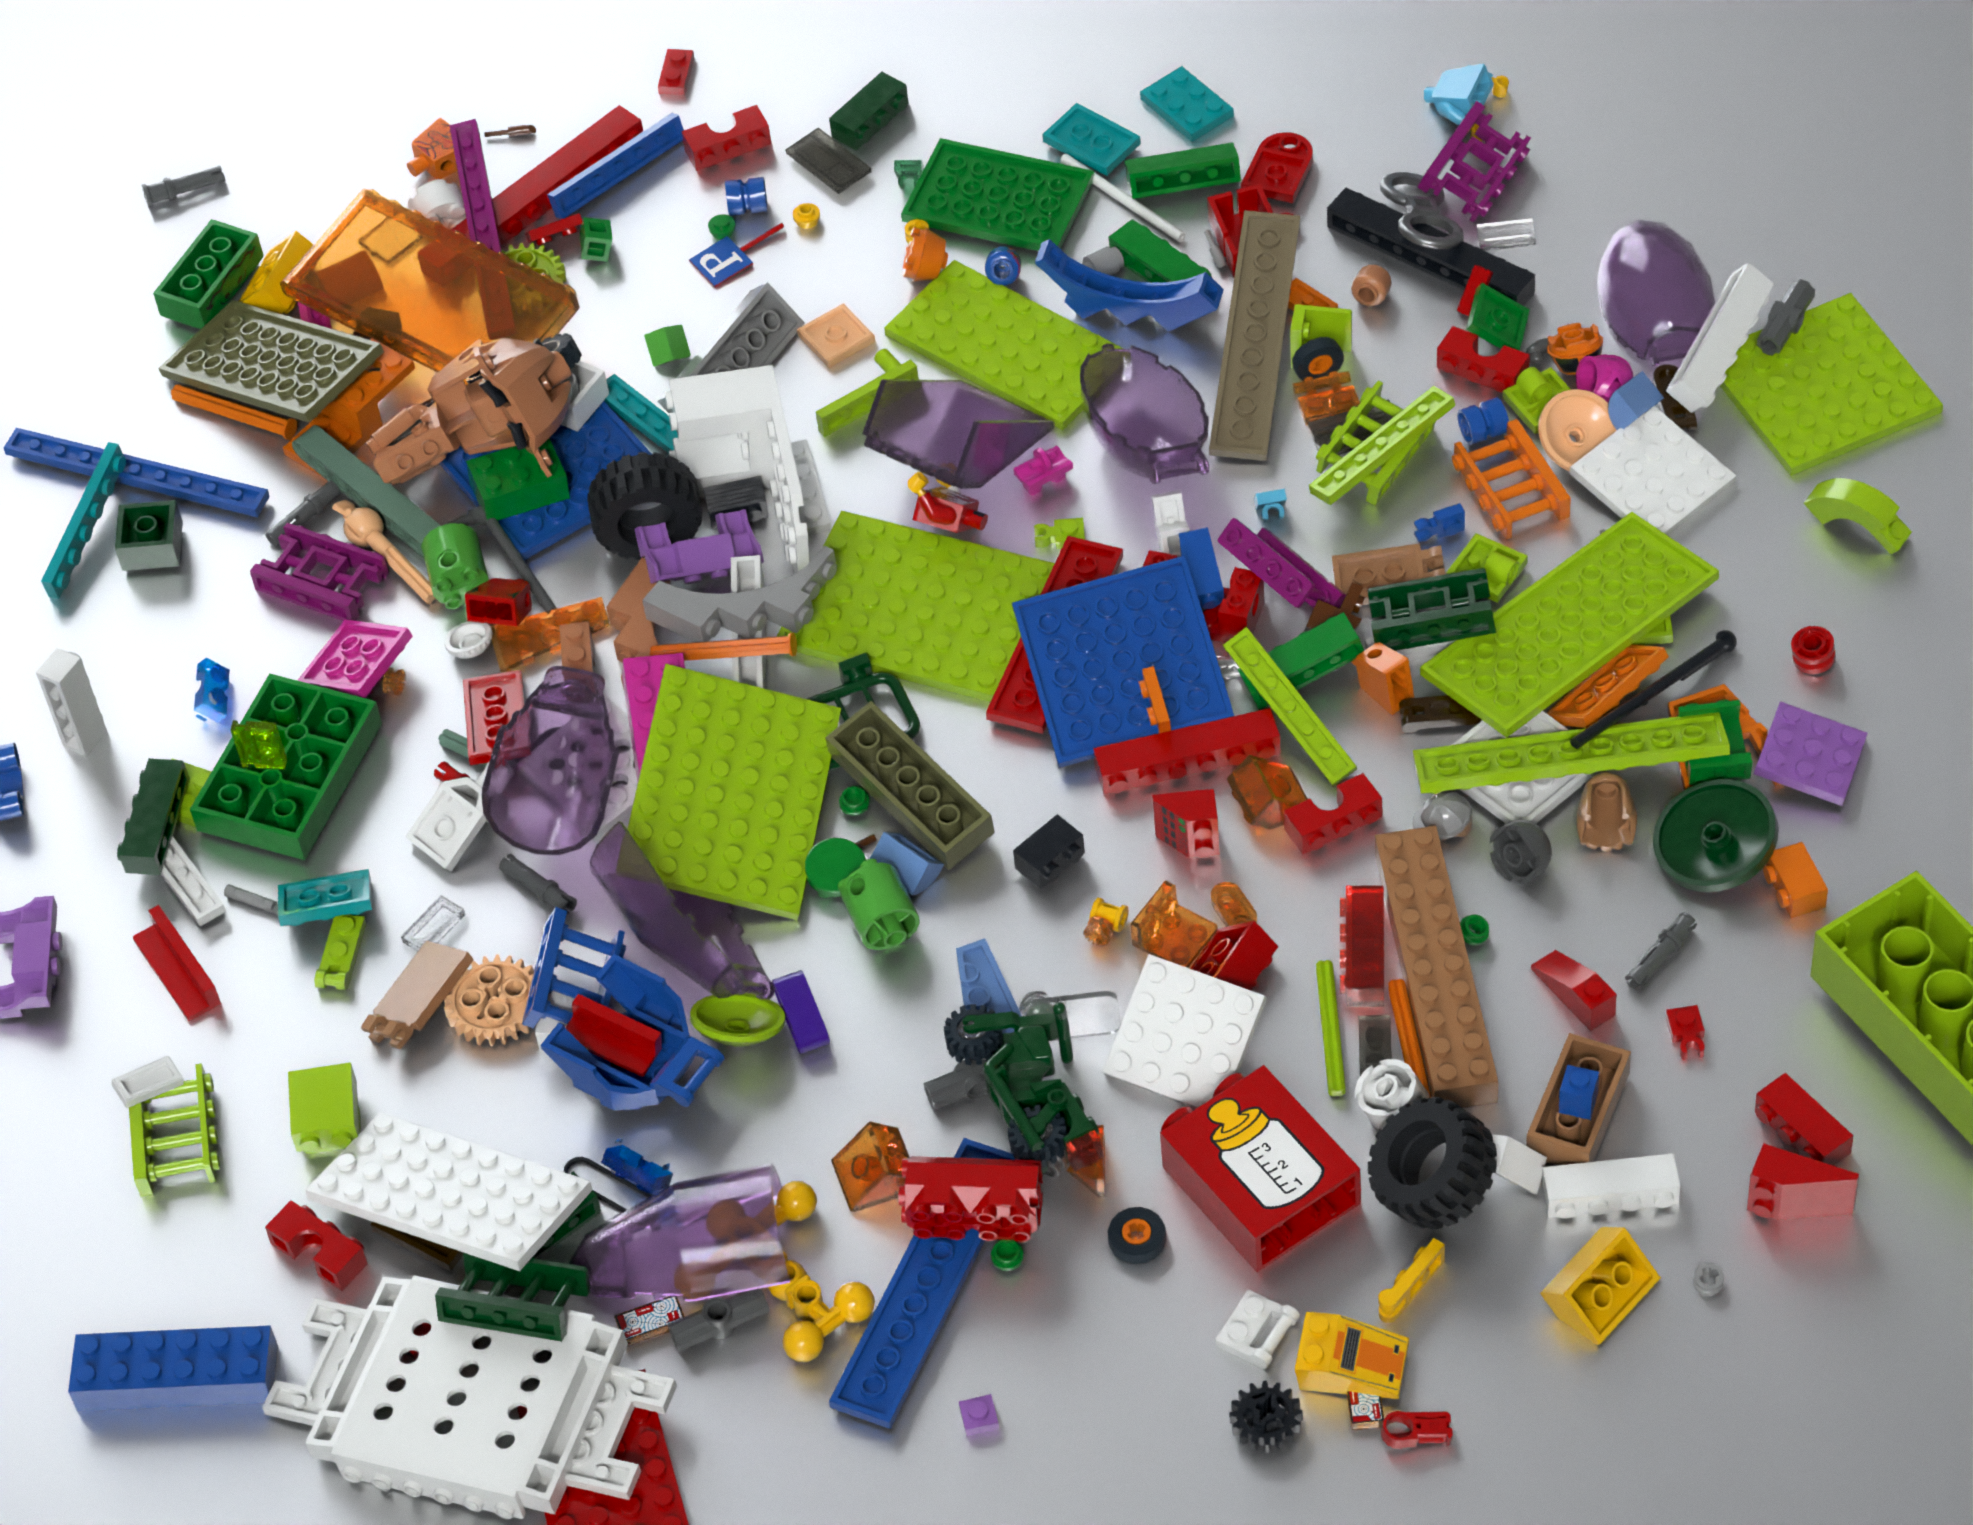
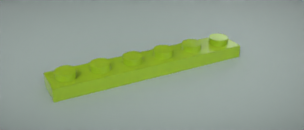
(1381, 445)
(1290, 707)

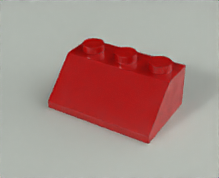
(1237, 954)

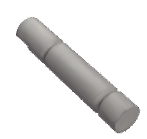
(251, 899)

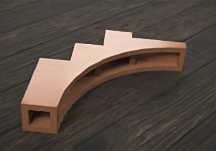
(628, 615)

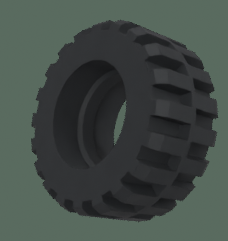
(640, 481)
(1456, 1183)

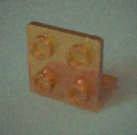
(1170, 929)

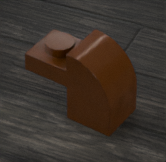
(1324, 611)

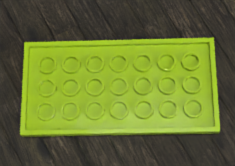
(999, 341)

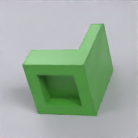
(667, 345)

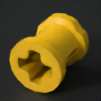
(1114, 914)

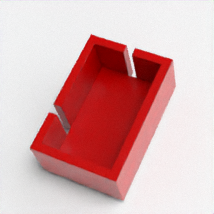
(1228, 225)

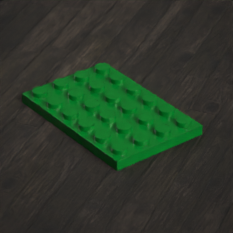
(998, 195)

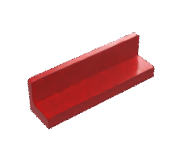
(176, 966)

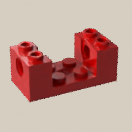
(1238, 608)

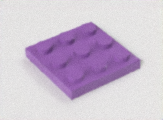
(1810, 753)

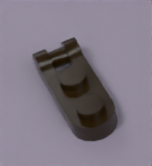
(1669, 406)
(1438, 712)

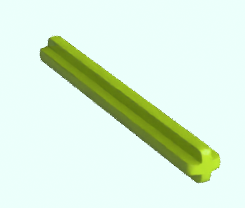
(1330, 1028)

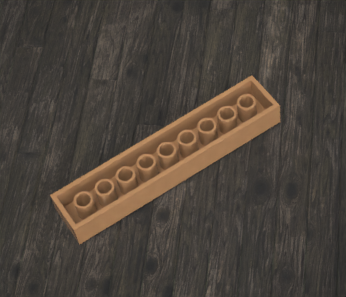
(1436, 967)

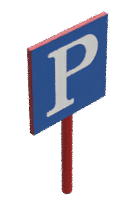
(726, 259)

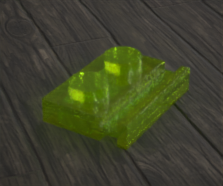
(259, 744)

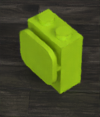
(323, 1108)

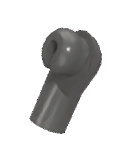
(1536, 351)

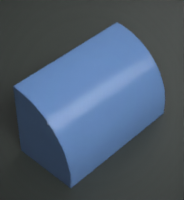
(1632, 400)
(913, 864)

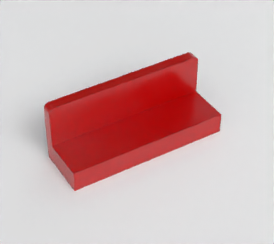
(614, 1035)

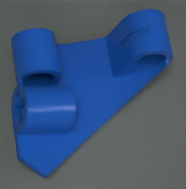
(10, 783)

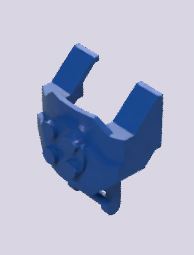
(655, 1005)

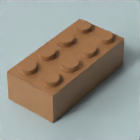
(1570, 1138)

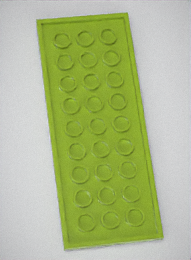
(1570, 624)

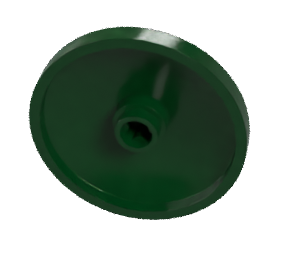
(1715, 835)

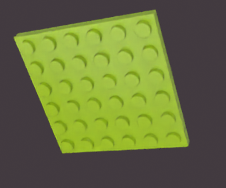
(1828, 387)

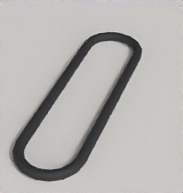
(608, 1172)

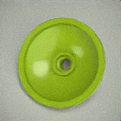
(737, 1019)

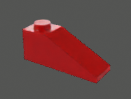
(1577, 988)

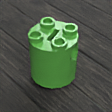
(453, 563)
(879, 905)

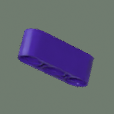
(801, 1012)

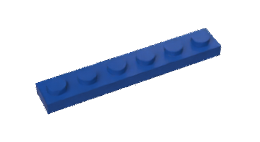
(616, 166)

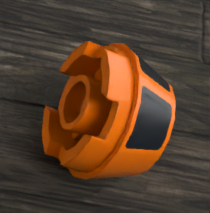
(1572, 345)

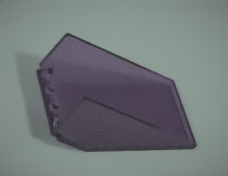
(950, 429)

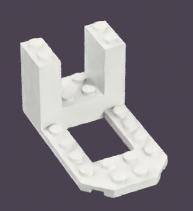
(737, 430)

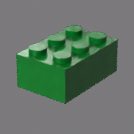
(514, 482)

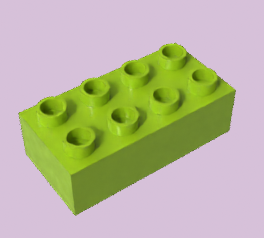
(1908, 984)

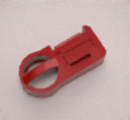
(1423, 1426)

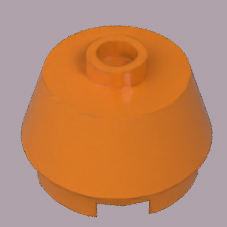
(924, 255)

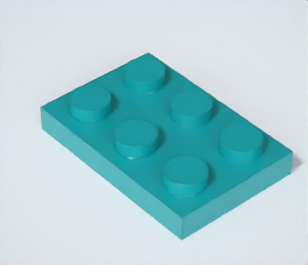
(1186, 103)
(1091, 139)
(324, 897)

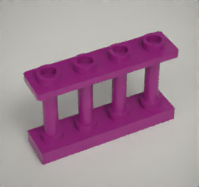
(1279, 566)

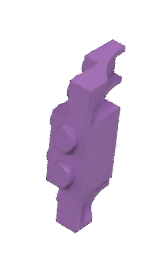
(700, 556)
(34, 955)

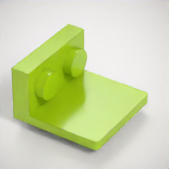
(1315, 322)

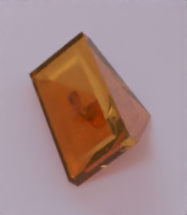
(1093, 1176)

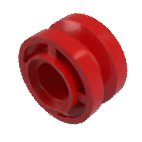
(1813, 650)

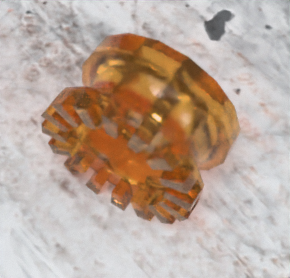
(393, 681)
(1099, 931)

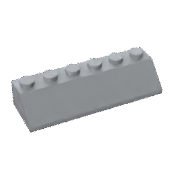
(748, 337)

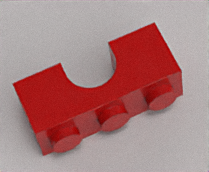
(711, 147)
(1460, 357)
(1313, 827)
(299, 1228)

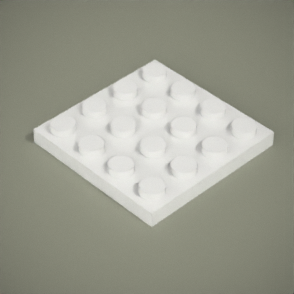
(1653, 472)
(1521, 799)
(1183, 1032)

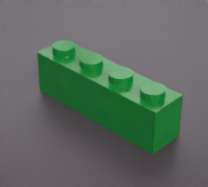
(1182, 170)
(1151, 256)
(1313, 654)

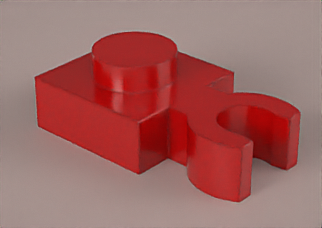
(1686, 1027)

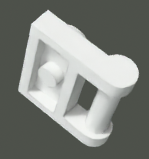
(1249, 1322)

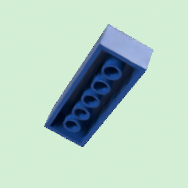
(173, 1368)

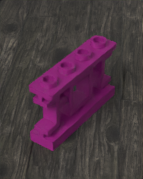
(1457, 150)
(310, 590)

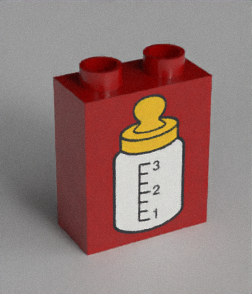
(1259, 1166)

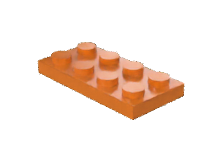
(1608, 686)

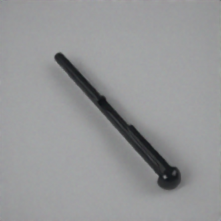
(1725, 642)

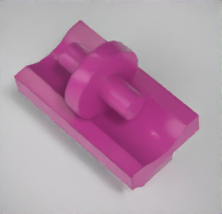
(1044, 467)

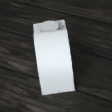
(1169, 521)

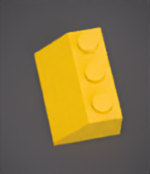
(264, 287)
(1601, 1284)

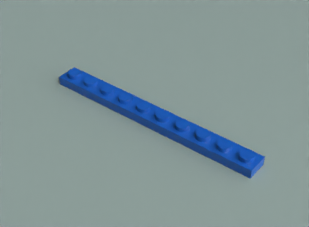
(139, 472)

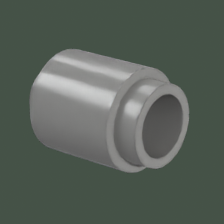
(1105, 260)

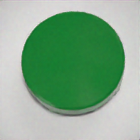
(830, 863)

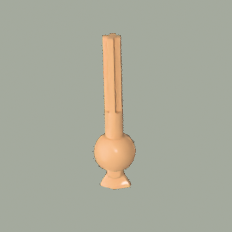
(364, 529)

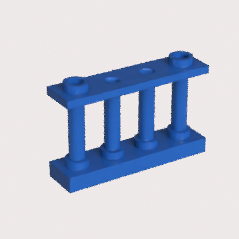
(551, 956)

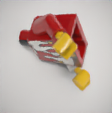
(945, 506)

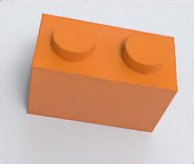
(1796, 880)

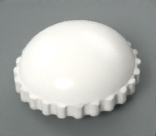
(468, 639)

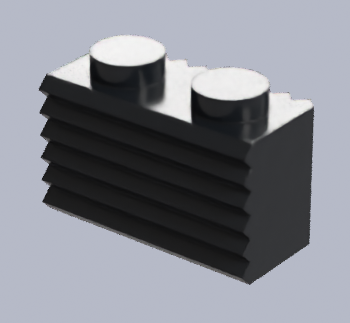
(736, 496)

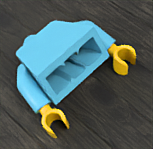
(1461, 88)

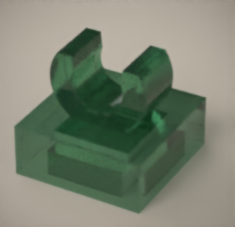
(908, 169)

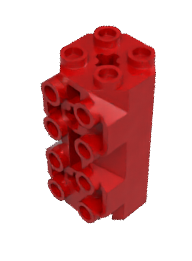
(966, 1193)

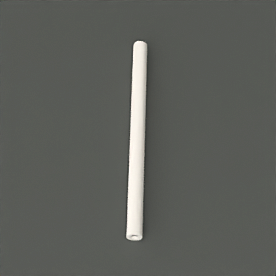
(1127, 201)

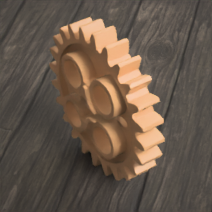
(490, 1000)

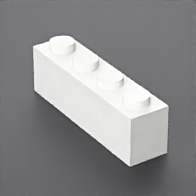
(71, 701)
(1611, 1185)

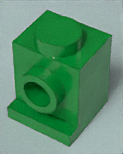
(595, 239)

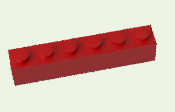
(1186, 751)

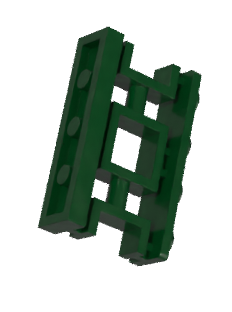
(1459, 620)

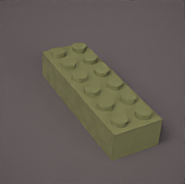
(910, 785)

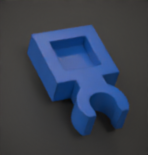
(1444, 523)

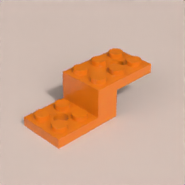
(355, 411)

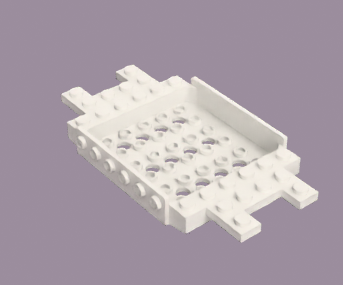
(560, 1442)

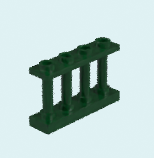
(508, 1314)

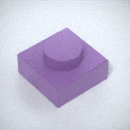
(978, 1415)

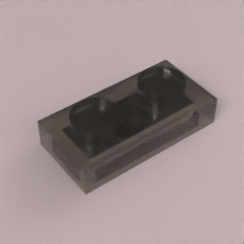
(1374, 1040)

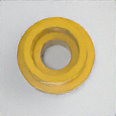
(806, 215)

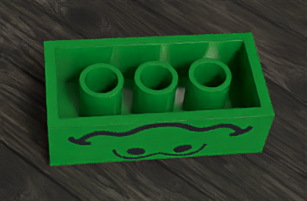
(208, 274)

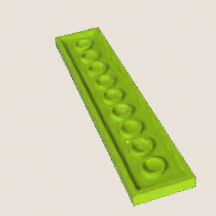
(1554, 756)

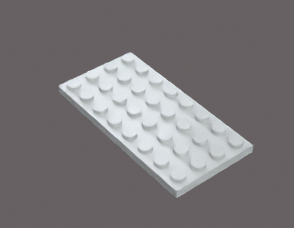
(449, 1191)

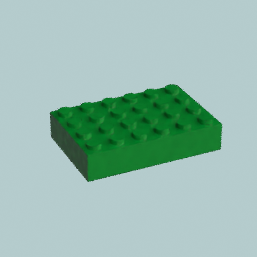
(288, 807)

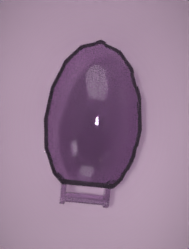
(1654, 290)
(1144, 413)

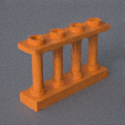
(1528, 460)

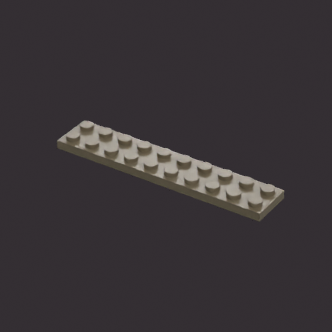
(1254, 336)

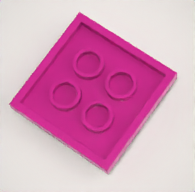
(356, 657)

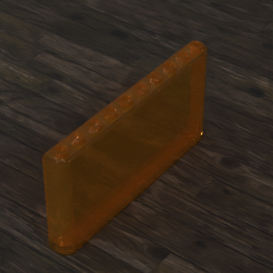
(423, 284)

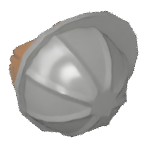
(1448, 812)

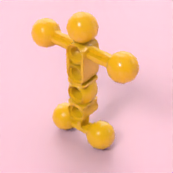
(852, 1301)

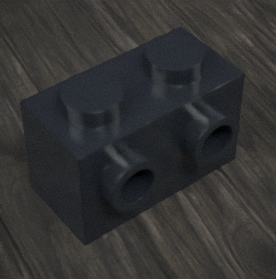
(1049, 851)

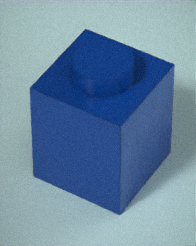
(1578, 1092)

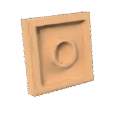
(836, 335)

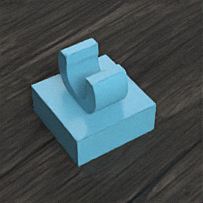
(1270, 500)

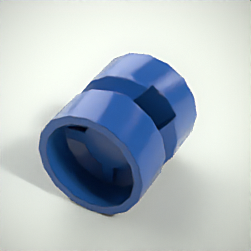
(746, 196)
(1486, 420)

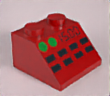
(1188, 822)

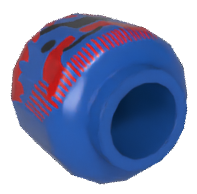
(1003, 275)

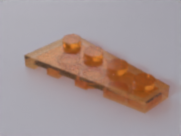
(542, 632)

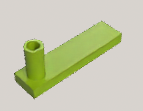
(859, 402)

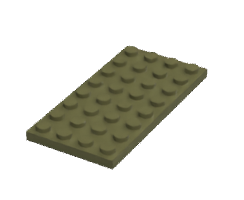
(271, 360)

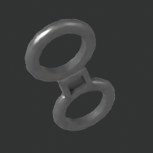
(1421, 211)

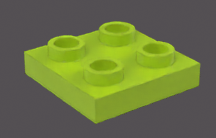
(1532, 393)
(1500, 562)

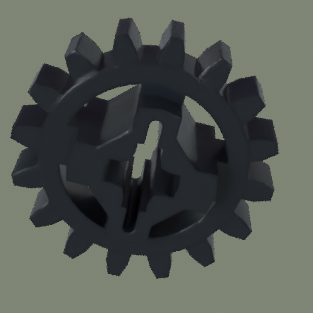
(1275, 1425)

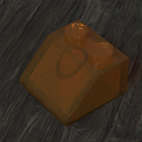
(1265, 791)
(871, 1166)

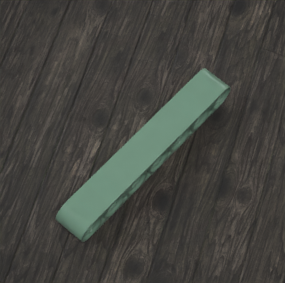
(364, 486)

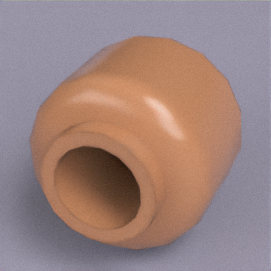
(1371, 285)

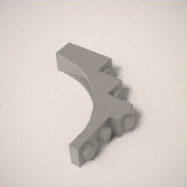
(701, 615)

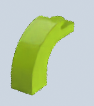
(1861, 504)

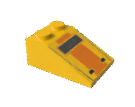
(1349, 1356)

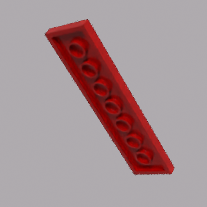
(1016, 695)

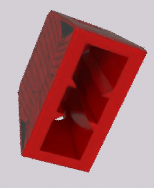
(499, 602)

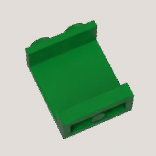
(1733, 766)

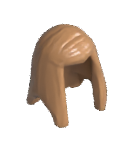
(1606, 813)

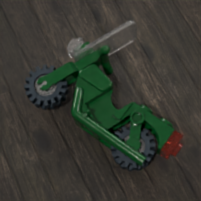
(1034, 1109)

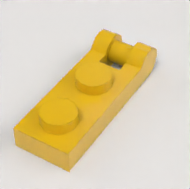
(1411, 1281)

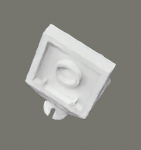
(450, 820)

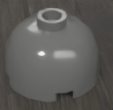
(1520, 851)

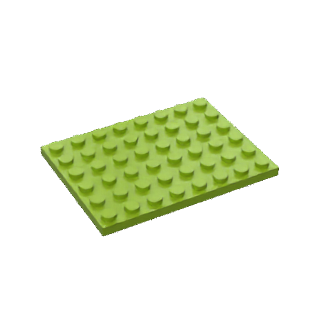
(920, 605)
(732, 790)

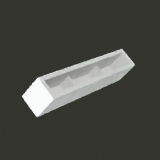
(1720, 338)
(747, 576)

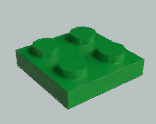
(1497, 318)

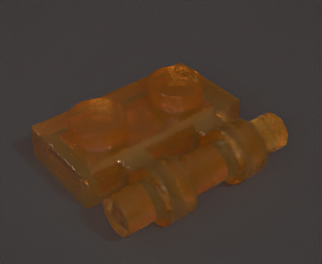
(1326, 403)

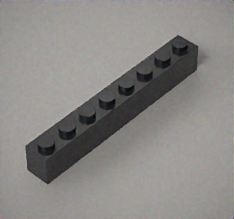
(1378, 228)

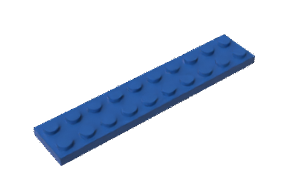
(908, 1318)

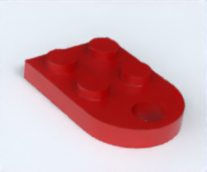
(1280, 168)

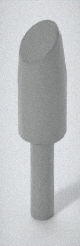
(1215, 251)

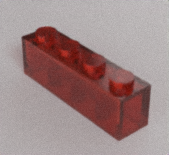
(1364, 946)

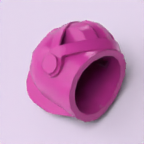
(1603, 374)

